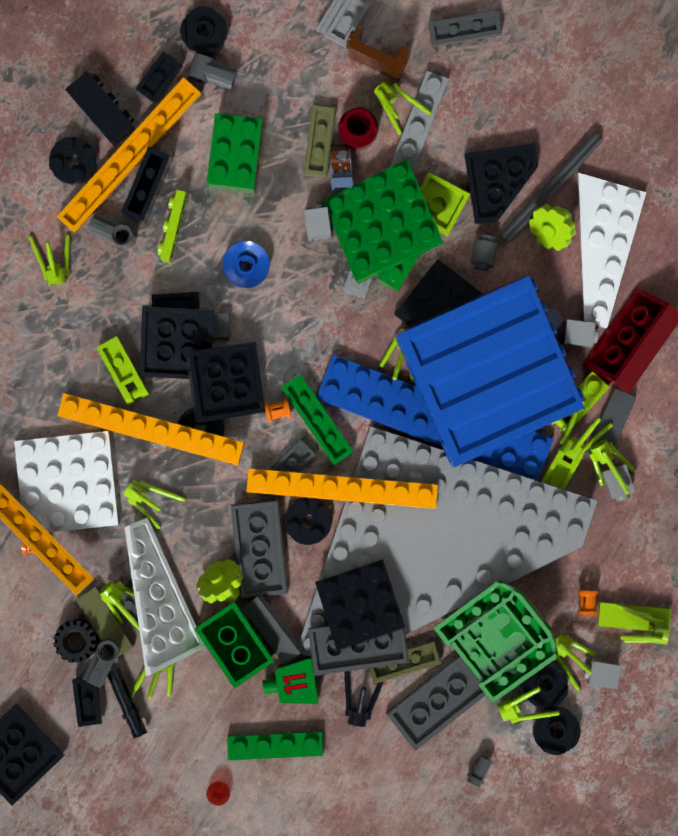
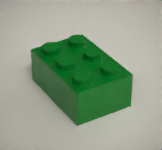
(234, 153)
(235, 644)

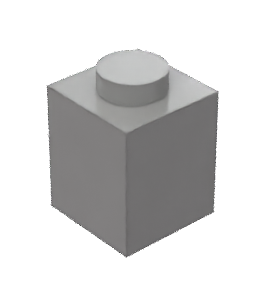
(317, 222)
(579, 334)
(612, 486)
(603, 674)

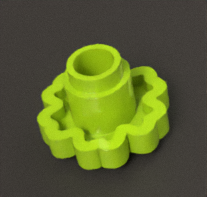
(552, 226)
(220, 582)

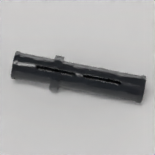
(126, 702)

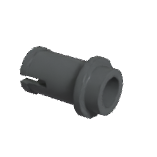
(479, 771)

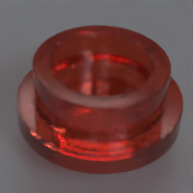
(218, 793)

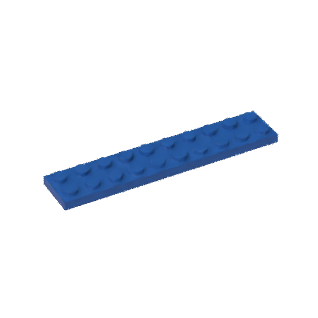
(401, 408)

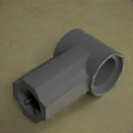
(205, 69)
(110, 231)
(101, 665)

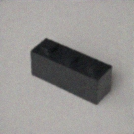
(101, 108)
(147, 185)

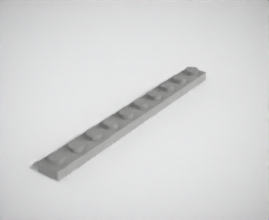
(410, 146)

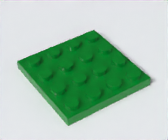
(383, 221)

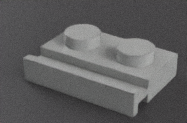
(341, 19)

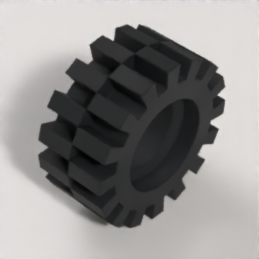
(61, 640)

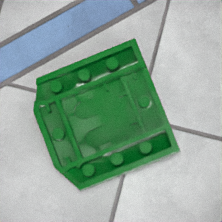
(500, 638)

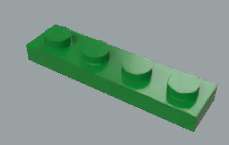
(317, 419)
(274, 745)

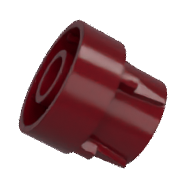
(355, 116)

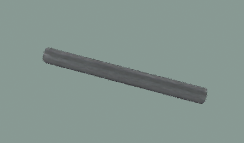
(551, 187)

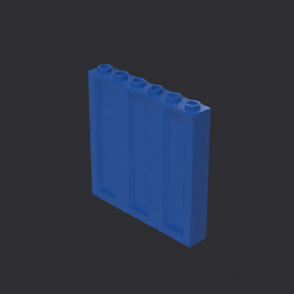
(490, 370)

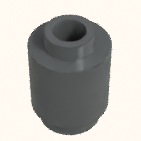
(484, 252)

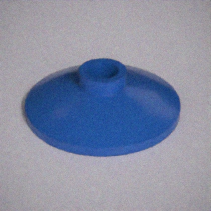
(246, 252)

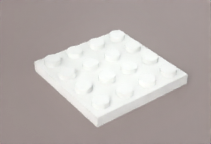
(68, 481)

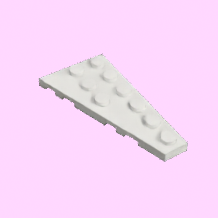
(606, 234)
(162, 612)

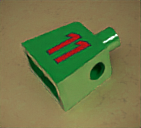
(294, 683)

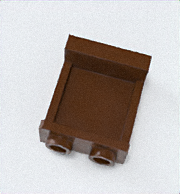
(375, 59)

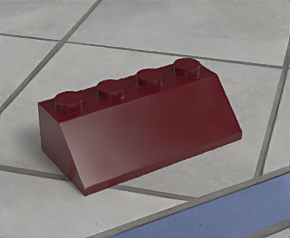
(632, 340)

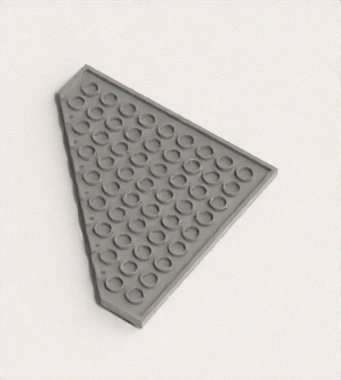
(442, 557)

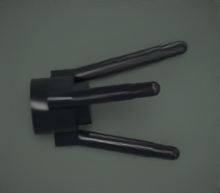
(358, 714)

